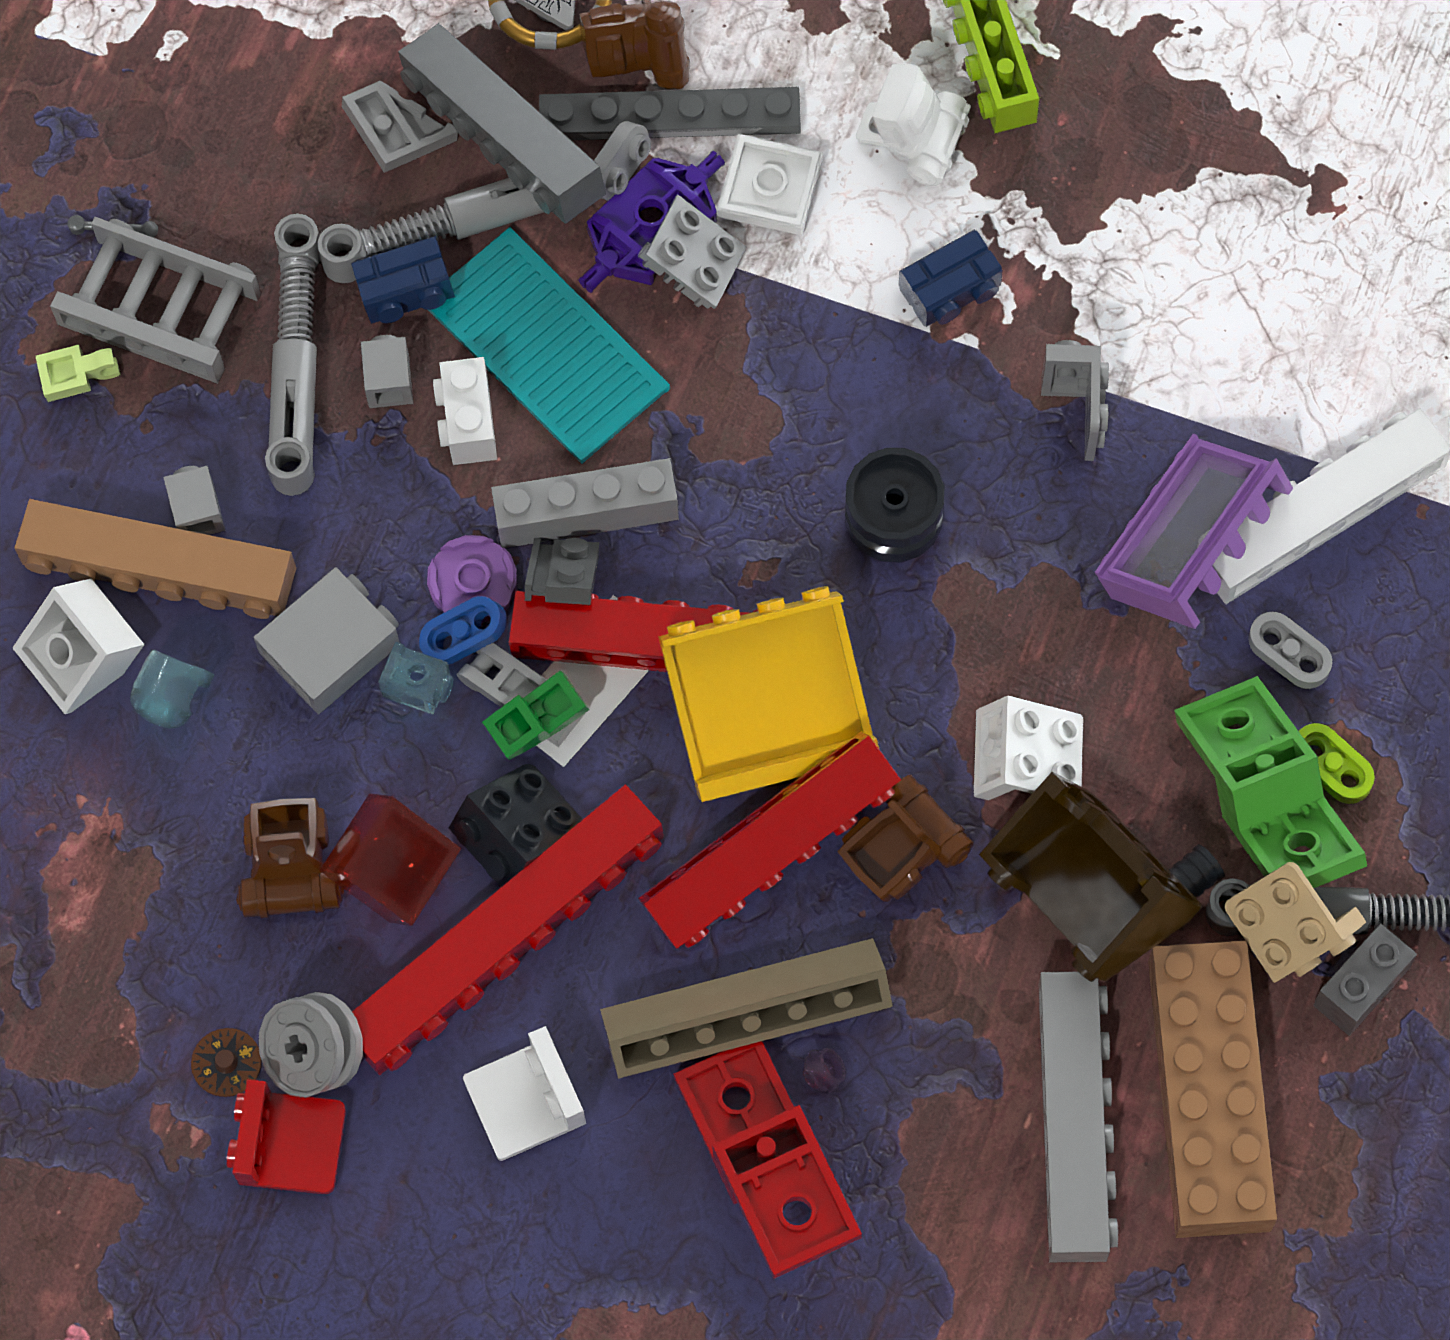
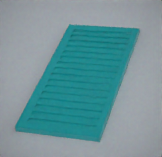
(548, 346)

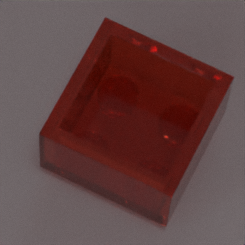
(390, 859)

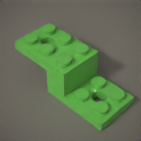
(1269, 783)

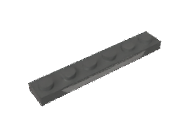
(676, 112)

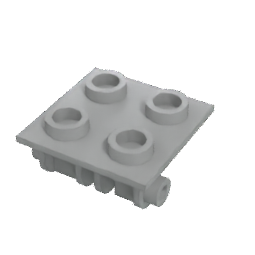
(693, 253)

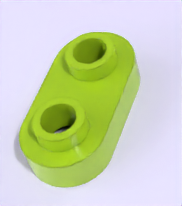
(1339, 761)

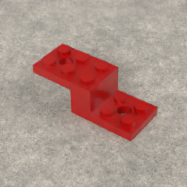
(767, 1157)

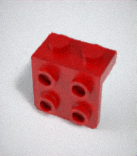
(286, 1140)

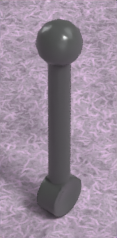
(78, 226)

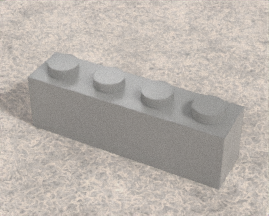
(585, 503)

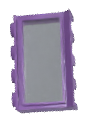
(1186, 528)

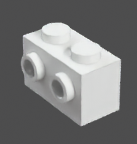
(468, 411)

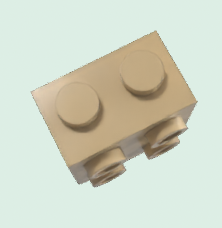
(1290, 923)

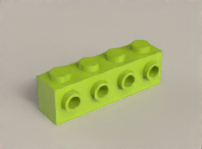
(995, 62)

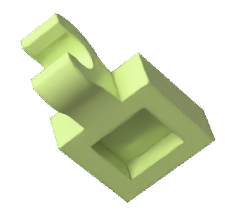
(68, 371)

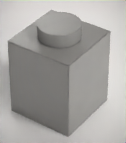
(386, 371)
(194, 500)

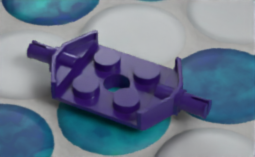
(620, 232)

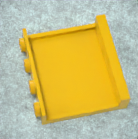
(764, 691)

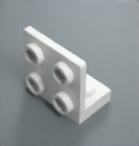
(1023, 744)
(525, 1097)

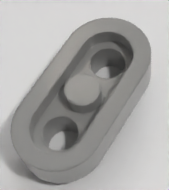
(622, 156)
(1293, 648)

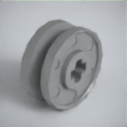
(310, 1044)

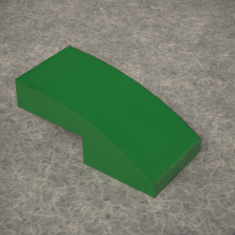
(535, 717)

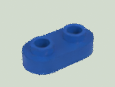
(465, 629)

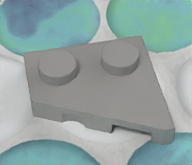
(394, 126)

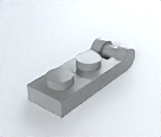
(511, 681)

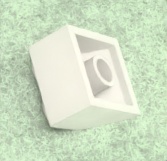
(77, 644)

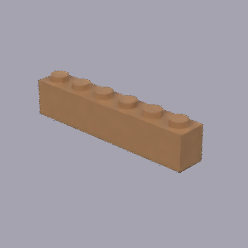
(155, 559)

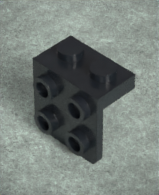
(512, 821)

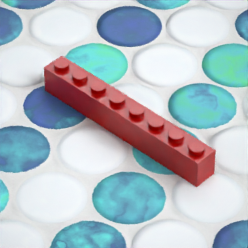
(505, 928)

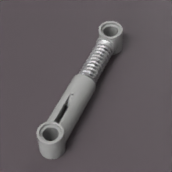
(461, 216)
(294, 358)

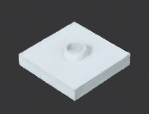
(769, 184)

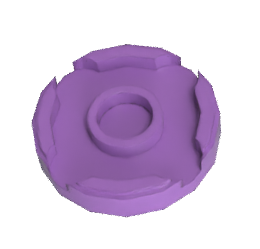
(470, 569)

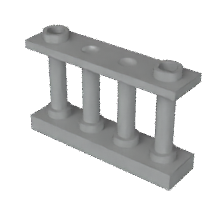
(159, 340)

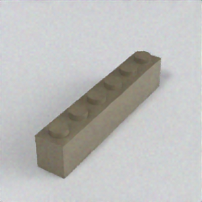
(746, 1008)

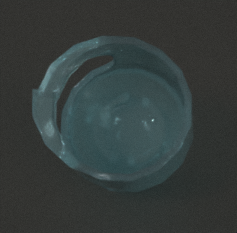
(166, 689)

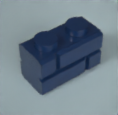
(951, 279)
(403, 281)

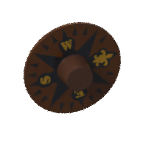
(225, 1062)

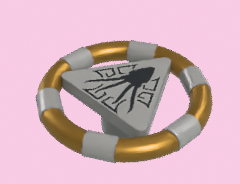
(555, 11)

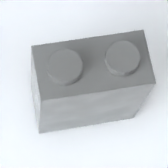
(328, 639)

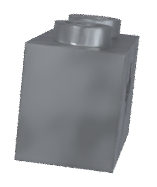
(1364, 979)

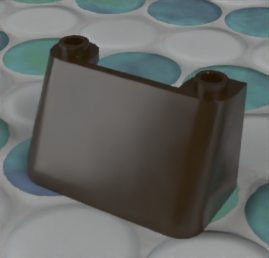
(1089, 877)

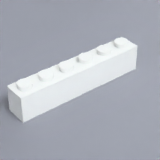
(1334, 499)

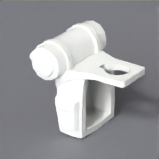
(916, 122)

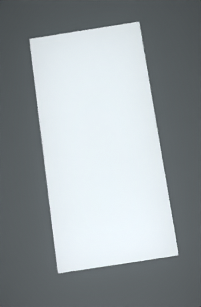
(602, 692)

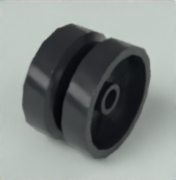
(894, 504)

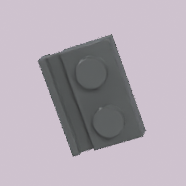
(562, 571)

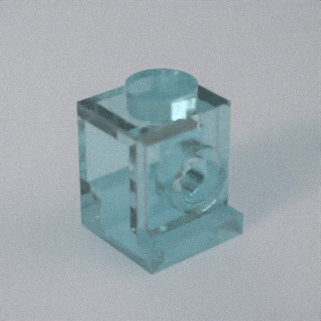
(420, 694)

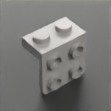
(1078, 372)

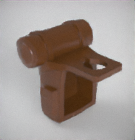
(637, 39)
(903, 841)
(287, 858)

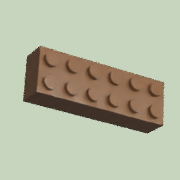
(1211, 1089)

